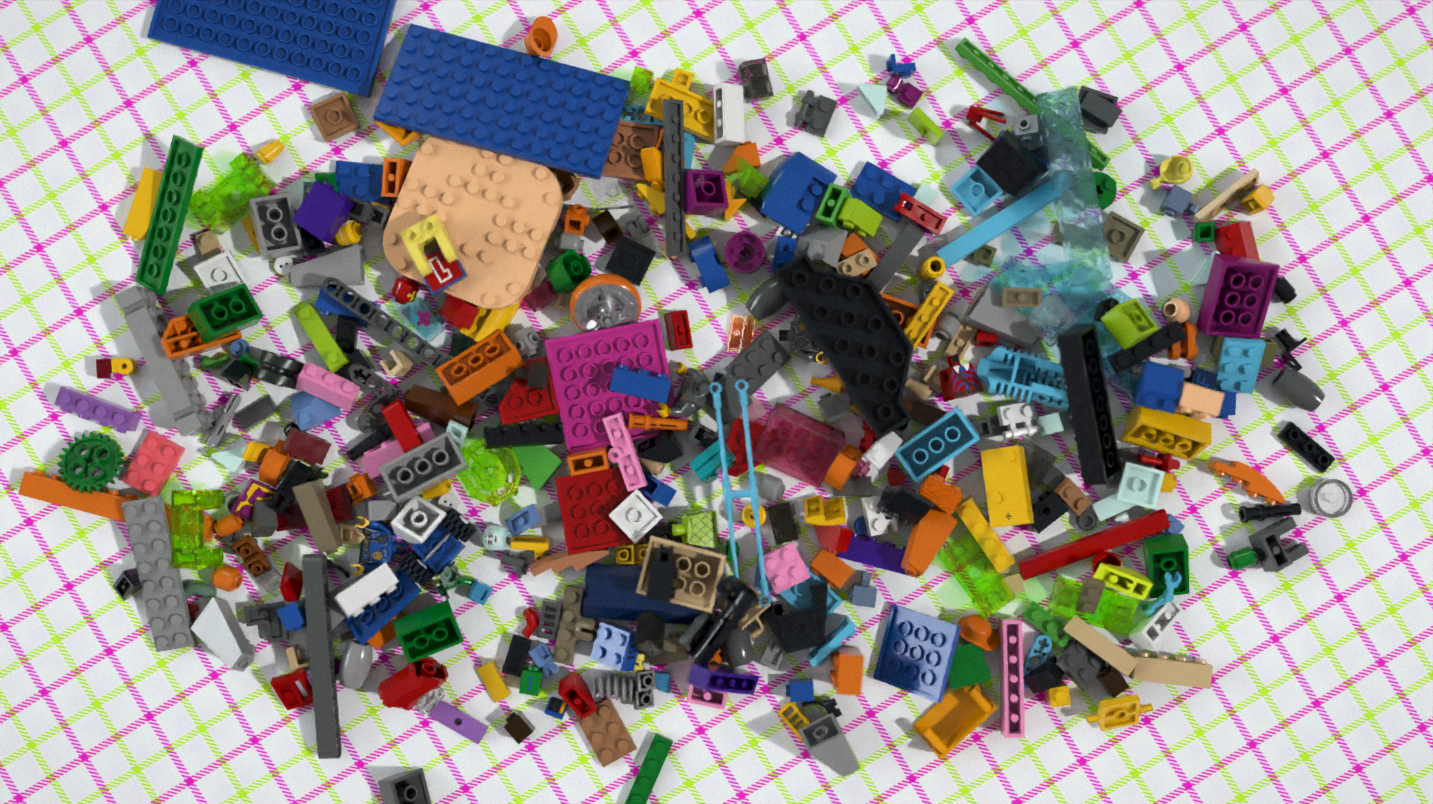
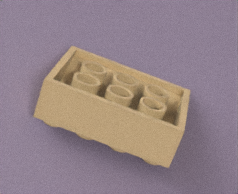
(698, 572)

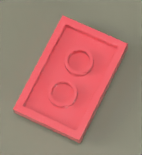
(153, 464)

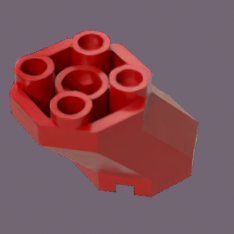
(411, 683)

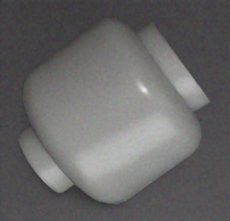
(569, 241)
(946, 326)
(770, 488)

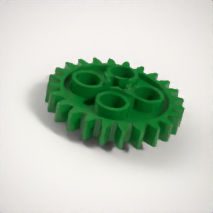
(73, 460)

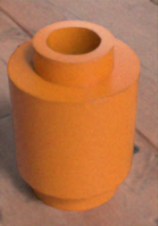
(229, 524)

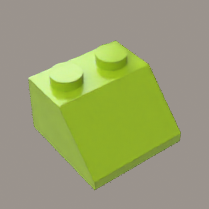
(1129, 323)

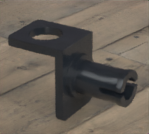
(1290, 344)

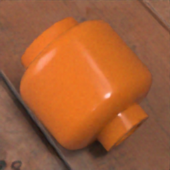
(227, 578)

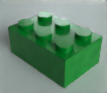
(224, 313)
(428, 631)

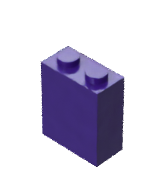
(323, 211)

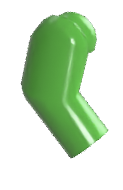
(214, 364)

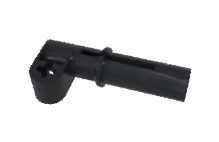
(739, 604)

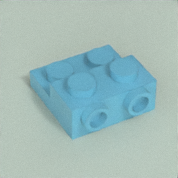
(976, 190)

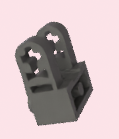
(1270, 550)

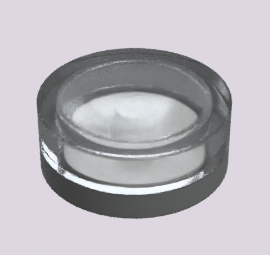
(1330, 498)

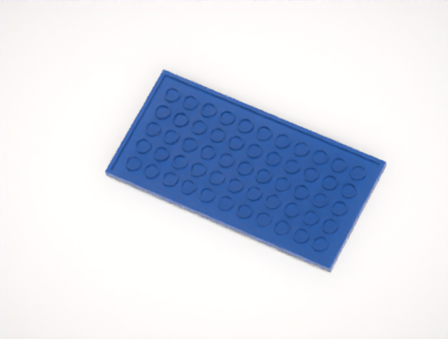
(307, 40)
(503, 101)

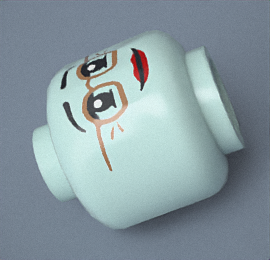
(496, 538)

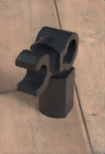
(659, 530)

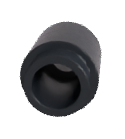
(1283, 290)

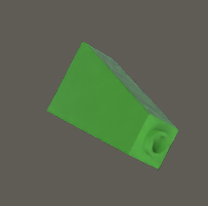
(538, 462)

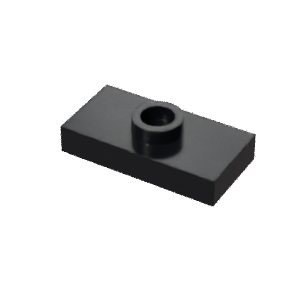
(517, 655)

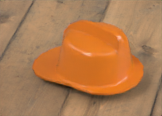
(541, 37)
(978, 632)

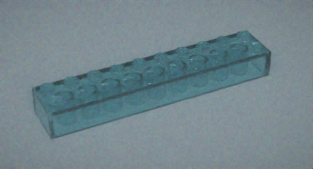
(1073, 187)

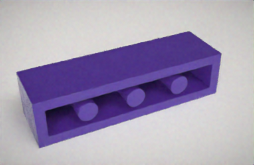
(875, 554)
(723, 679)

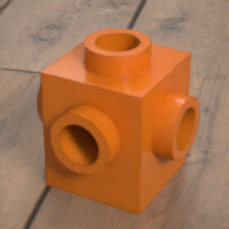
(575, 219)

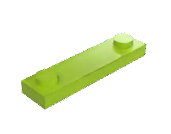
(321, 337)

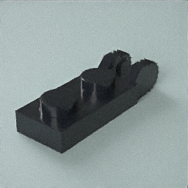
(297, 476)

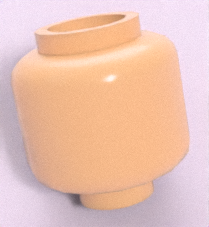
(1176, 309)

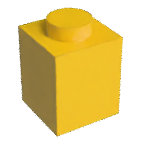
(1058, 696)

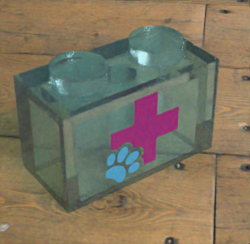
(424, 320)

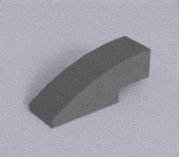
(369, 213)

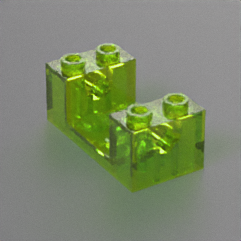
(217, 207)
(188, 511)
(988, 590)
(1113, 612)

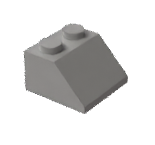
(822, 244)

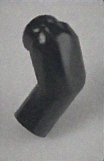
(1103, 307)

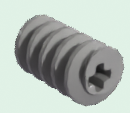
(613, 687)

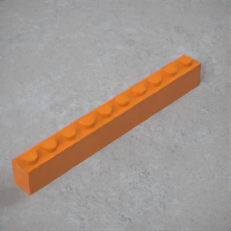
(105, 504)

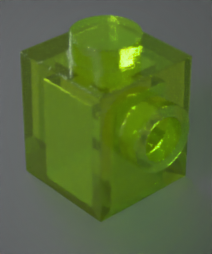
(642, 81)

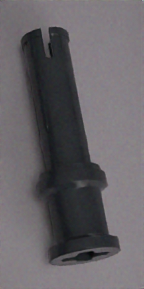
(381, 434)
(1262, 512)

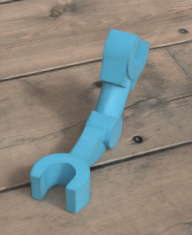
(1150, 607)

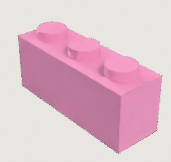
(328, 386)

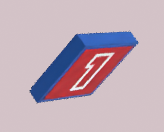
(444, 273)

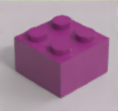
(705, 192)

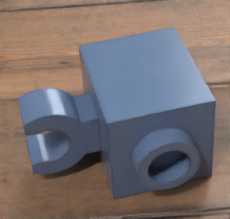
(1177, 202)
(863, 594)

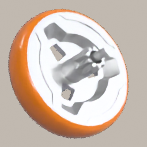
(611, 291)

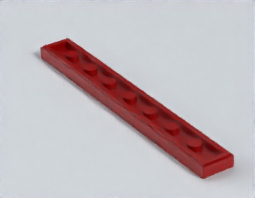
(1094, 544)

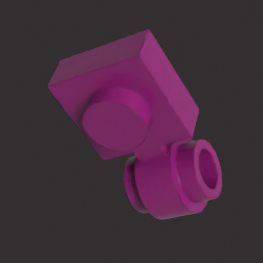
(908, 95)

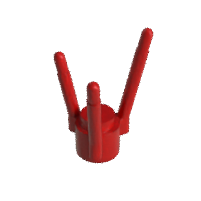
(977, 113)

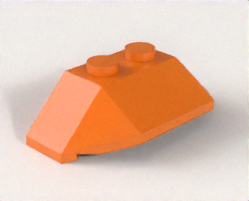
(184, 341)

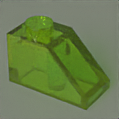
(749, 178)

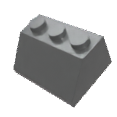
(405, 788)

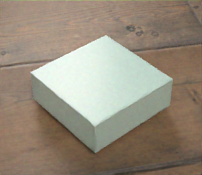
(925, 195)

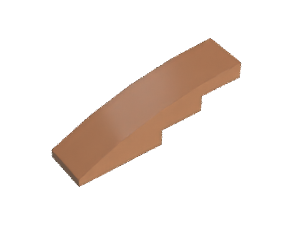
(561, 561)

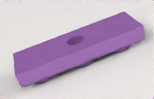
(469, 728)

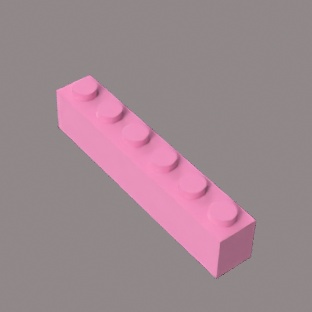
(1011, 677)

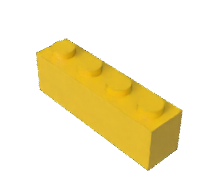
(985, 535)

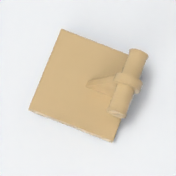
(751, 615)

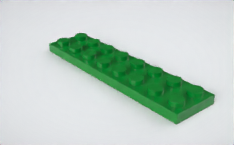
(169, 214)

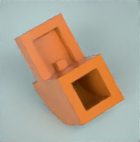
(274, 465)
(843, 466)

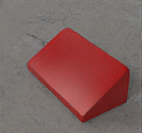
(678, 330)
(291, 583)

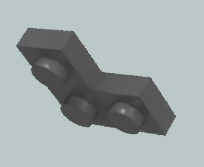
(267, 615)

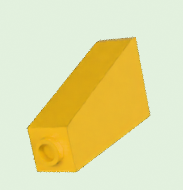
(143, 205)

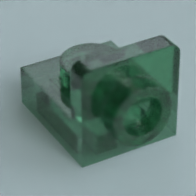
(459, 344)

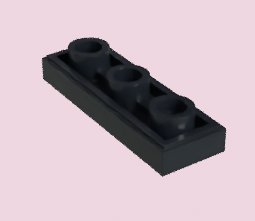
(1297, 440)

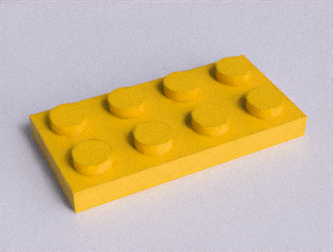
(697, 110)

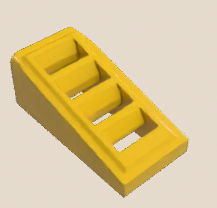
(256, 451)
(791, 725)

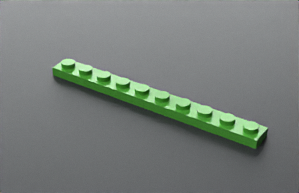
(1016, 90)

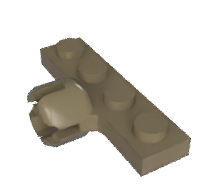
(572, 626)

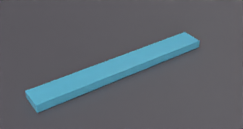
(996, 225)

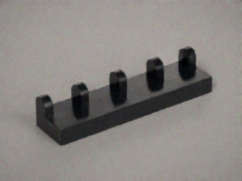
(523, 435)

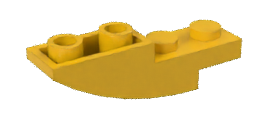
(657, 205)

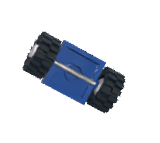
(438, 549)

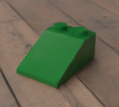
(1166, 555)

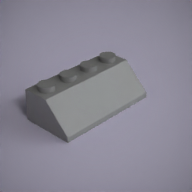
(423, 467)

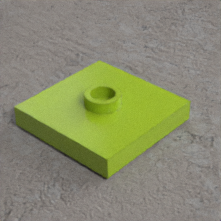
(925, 126)

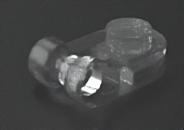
(429, 700)

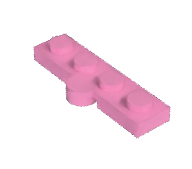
(624, 452)

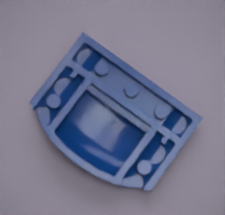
(795, 191)

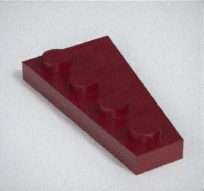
(340, 504)

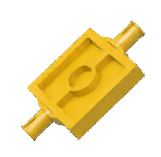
(1119, 712)

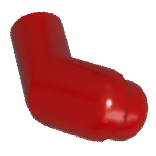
(531, 620)

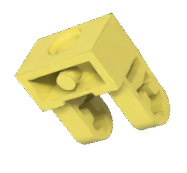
(425, 234)

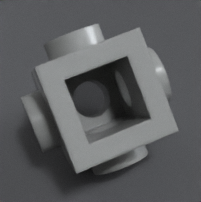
(1026, 128)
(526, 342)

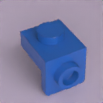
(902, 70)

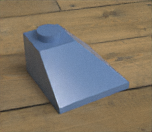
(312, 411)

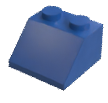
(1159, 387)

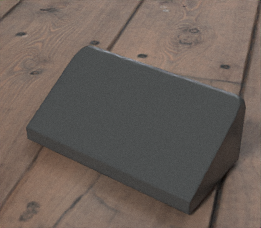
(257, 413)

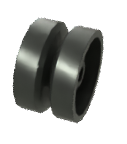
(279, 369)

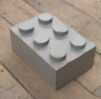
(274, 226)

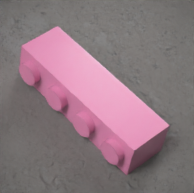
(391, 450)

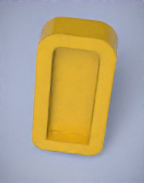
(536, 543)

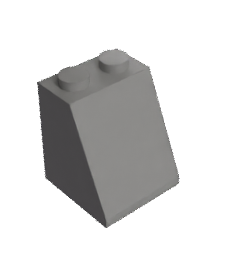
(829, 745)

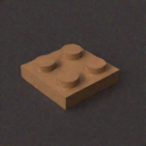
(335, 117)

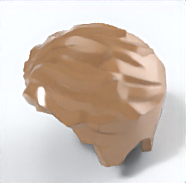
(568, 182)

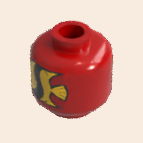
(405, 290)

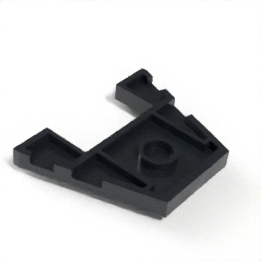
(803, 627)

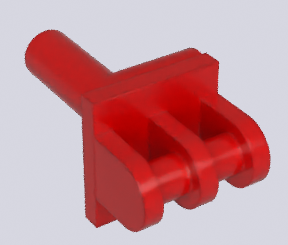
(1163, 462)

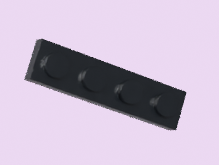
(1149, 346)

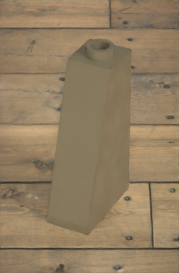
(318, 516)

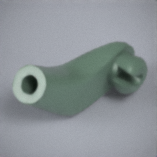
(202, 589)

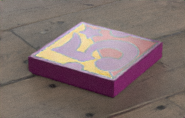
(252, 491)

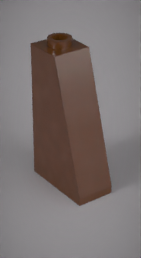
(439, 407)

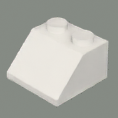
(417, 520)

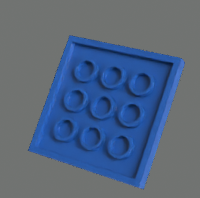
(917, 652)

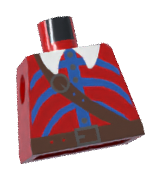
(959, 380)

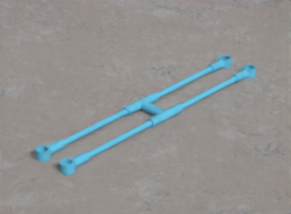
(751, 492)

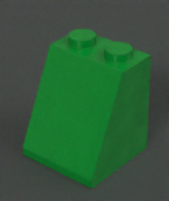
(967, 669)

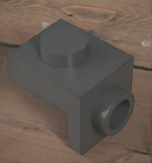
(514, 559)

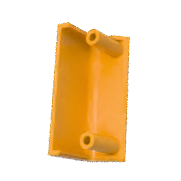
(954, 719)

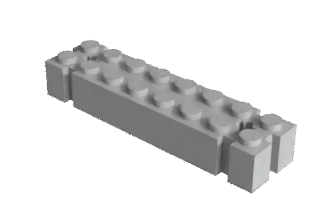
(171, 376)

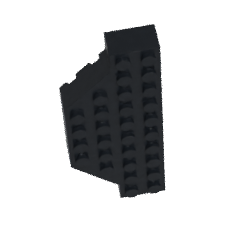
(855, 338)

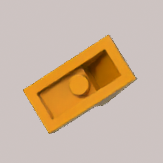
(734, 204)

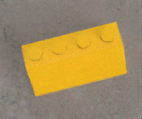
(1167, 432)

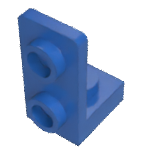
(783, 252)

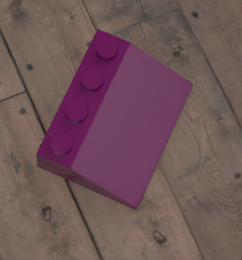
(1237, 296)

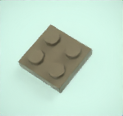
(1121, 236)

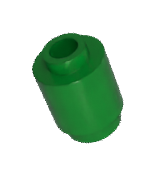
(1242, 558)

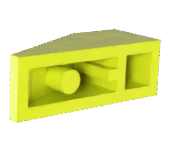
(1124, 580)

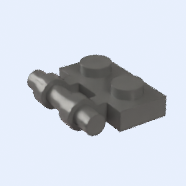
(820, 117)

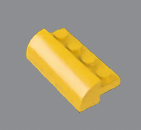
(491, 321)

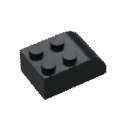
(1011, 165)

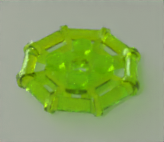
(486, 481)

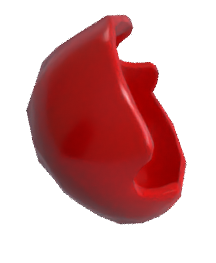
(1107, 558)

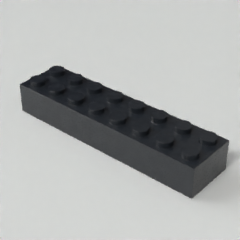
(1089, 404)

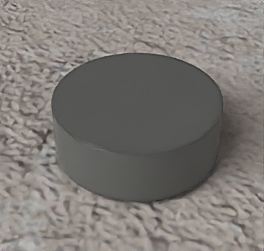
(1086, 521)

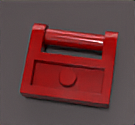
(289, 691)

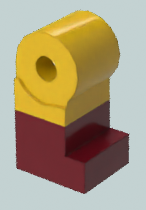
(106, 367)

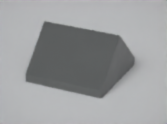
(729, 399)

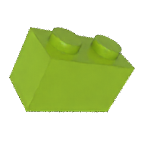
(859, 217)

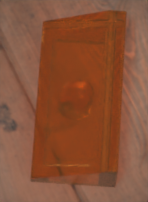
(740, 333)

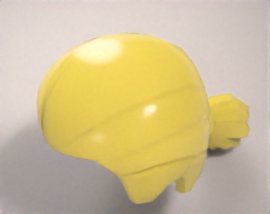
(1174, 171)

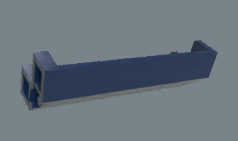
(613, 595)

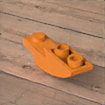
(1251, 480)

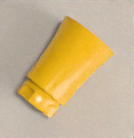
(924, 271)

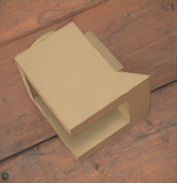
(400, 366)

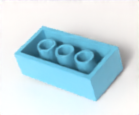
(937, 443)

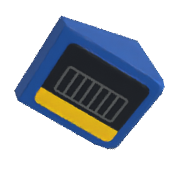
(556, 708)

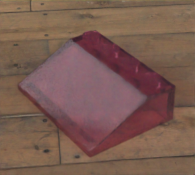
(798, 445)

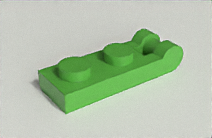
(1046, 624)

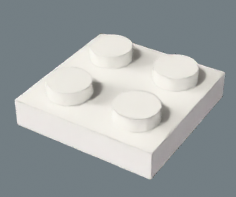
(220, 272)
(635, 516)

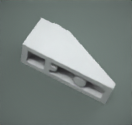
(1153, 628)

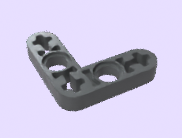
(379, 398)

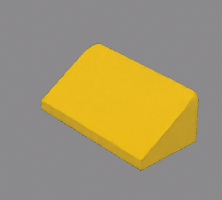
(494, 681)

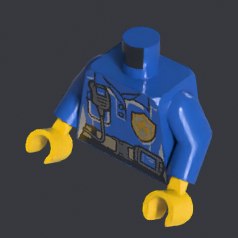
(377, 546)

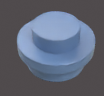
(238, 347)

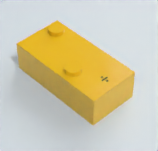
(1007, 486)

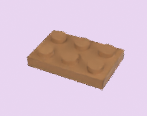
(607, 733)

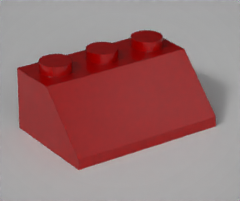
(1237, 240)

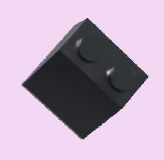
(903, 505)

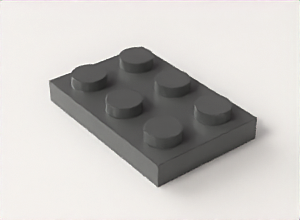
(758, 362)

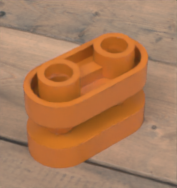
(1189, 347)

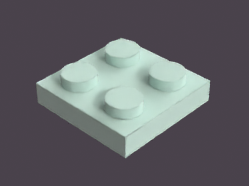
(1140, 485)

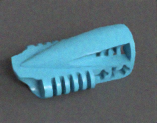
(1022, 377)

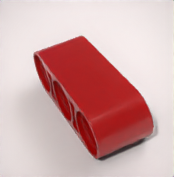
(402, 426)

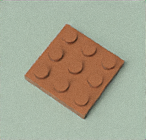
(624, 156)

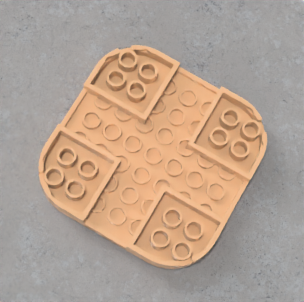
(493, 210)

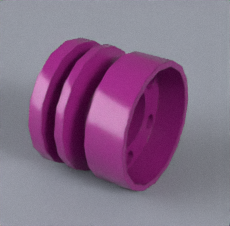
(738, 244)

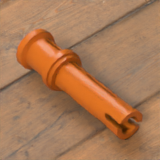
(646, 422)

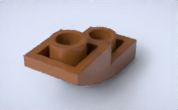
(253, 556)

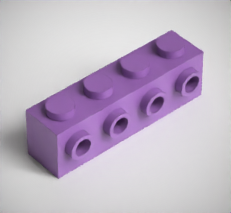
(93, 407)

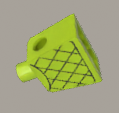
(698, 528)

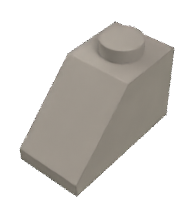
(383, 509)

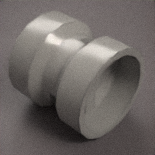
(232, 493)

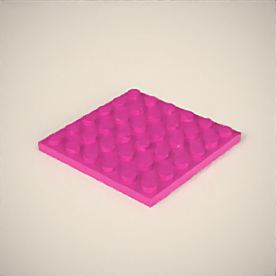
(583, 375)

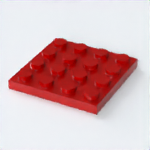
(585, 508)

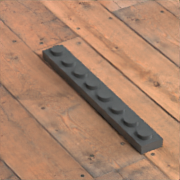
(674, 177)

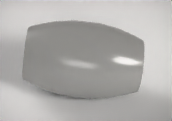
(355, 664)

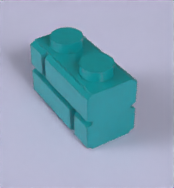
(708, 463)

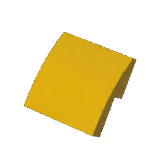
(824, 511)

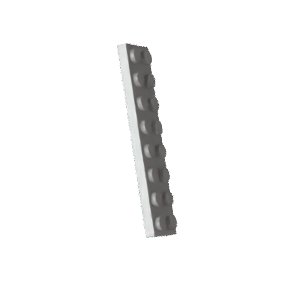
(159, 582)

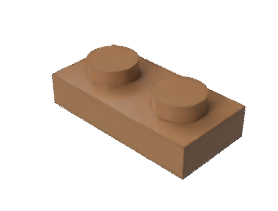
(1072, 496)

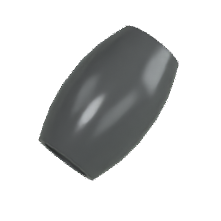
(766, 300)
(1298, 389)
(737, 647)

